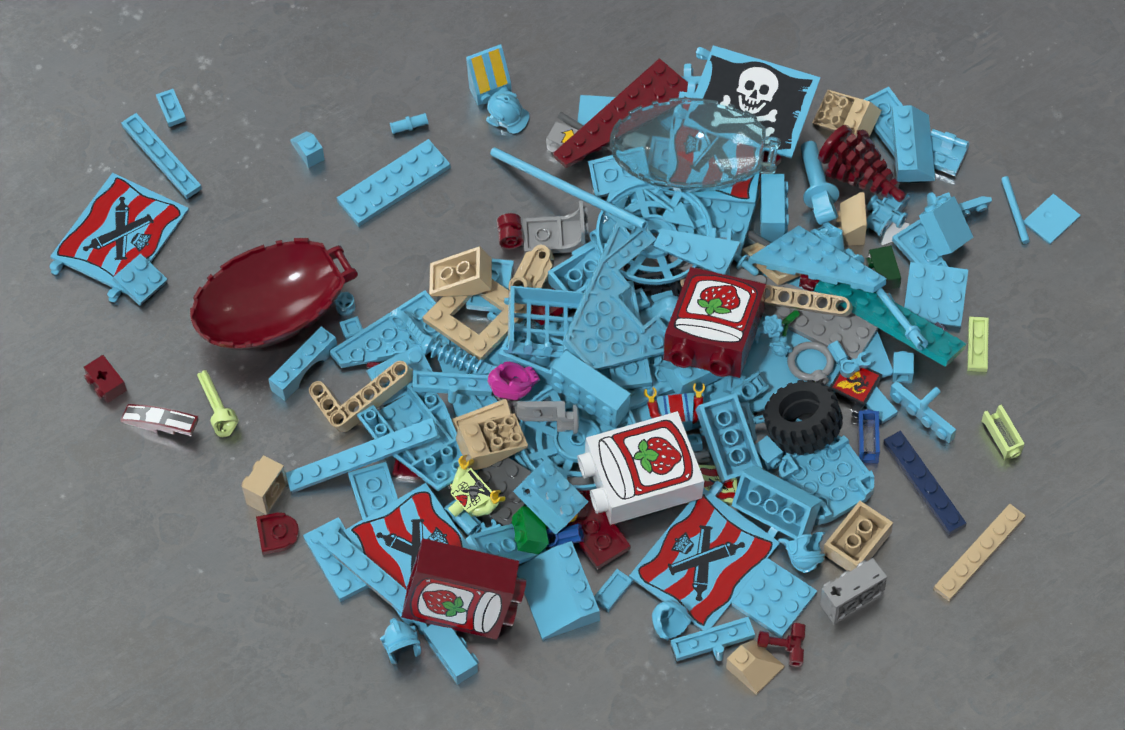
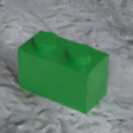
(529, 531)

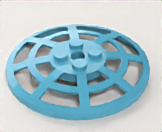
(655, 223)
(563, 440)

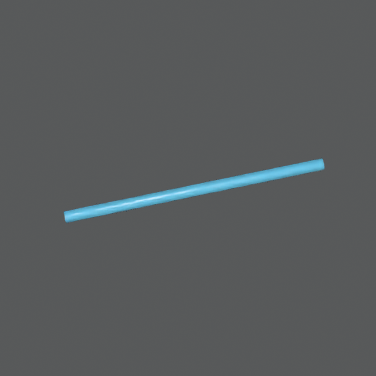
(569, 188)

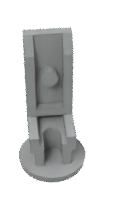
(549, 412)

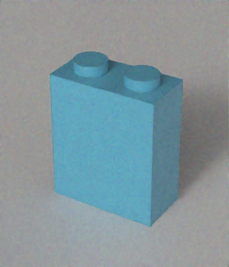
(945, 225)

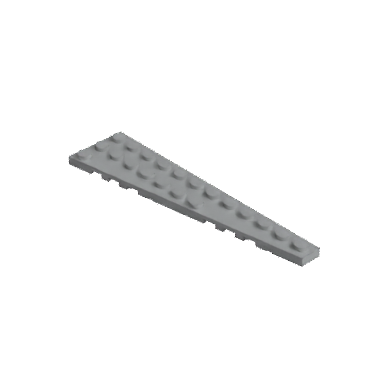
(850, 331)

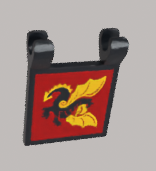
(856, 388)

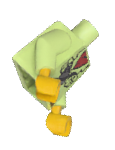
(472, 492)

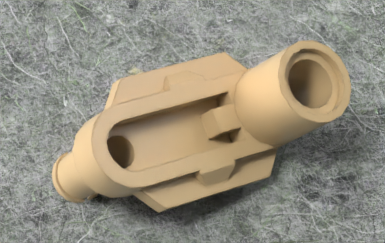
(534, 268)

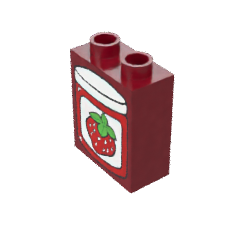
(714, 322)
(463, 589)

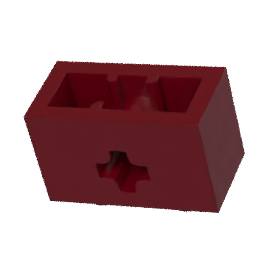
(105, 379)

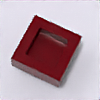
(808, 284)

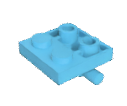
(948, 151)

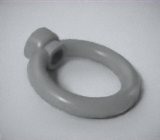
(818, 375)

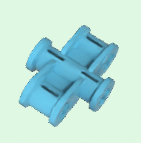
(885, 213)

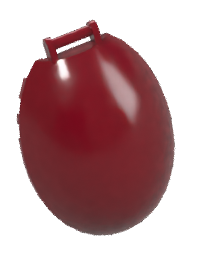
(269, 294)

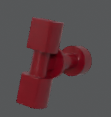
(791, 644)

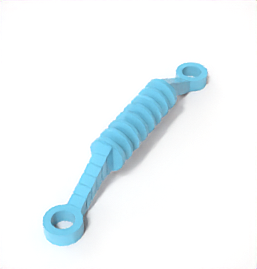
(427, 344)

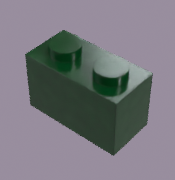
(884, 263)

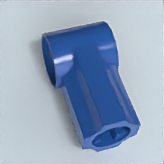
(566, 534)

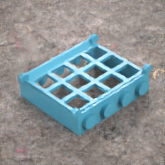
(545, 298)

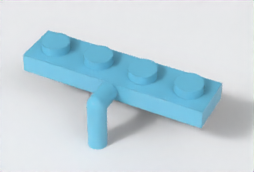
(451, 384)
(921, 410)
(713, 639)

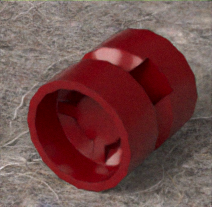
(510, 231)

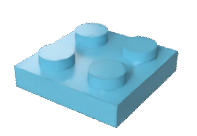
(140, 279)

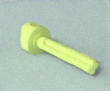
(223, 417)

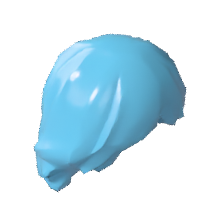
(664, 308)
(670, 619)

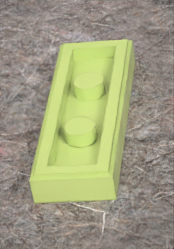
(978, 344)

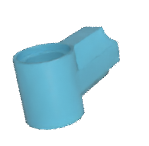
(469, 524)

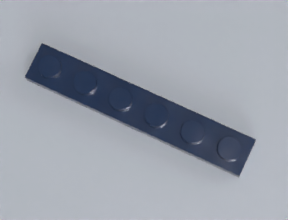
(924, 483)

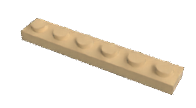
(979, 552)

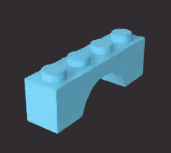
(288, 376)

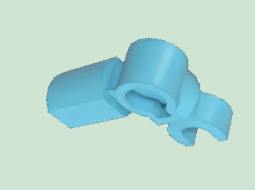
(848, 367)

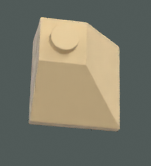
(753, 666)

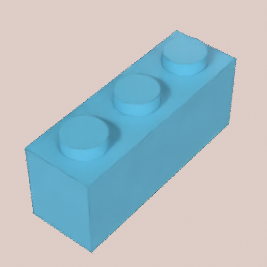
(451, 652)

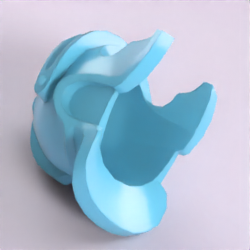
(507, 112)
(804, 551)
(400, 635)

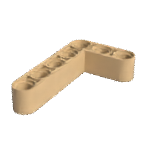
(362, 397)

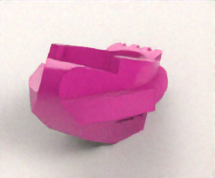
(506, 386)

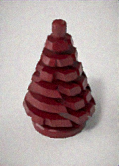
(858, 162)

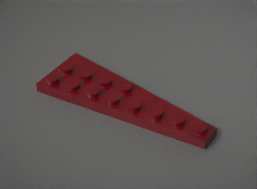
(654, 84)

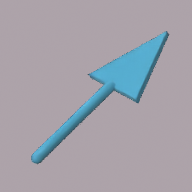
(678, 214)

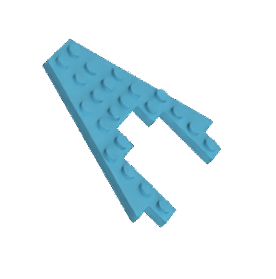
(603, 327)

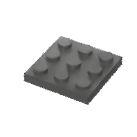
(505, 476)

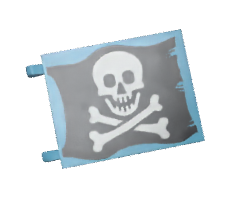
(767, 90)

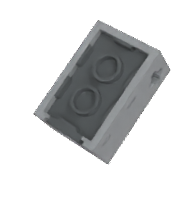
(853, 590)

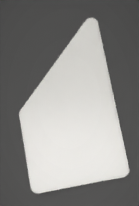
(891, 231)

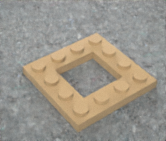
(479, 345)

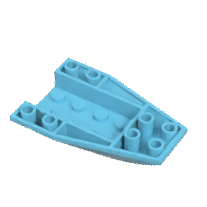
(433, 461)

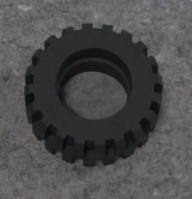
(807, 434)

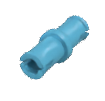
(409, 123)

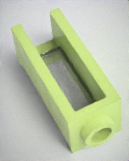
(1003, 433)

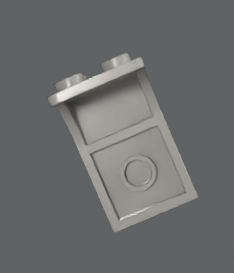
(558, 233)

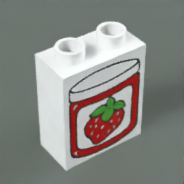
(641, 468)

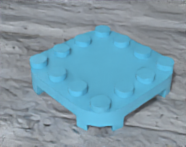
(831, 475)

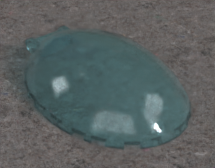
(692, 145)

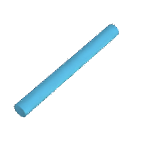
(1015, 210)

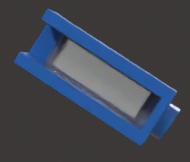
(868, 436)

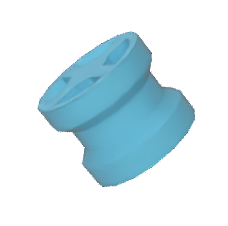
(343, 299)

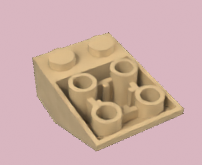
(843, 109)
(490, 440)

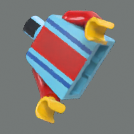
(683, 403)

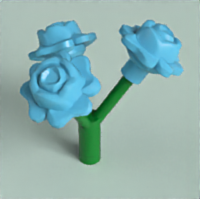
(773, 327)

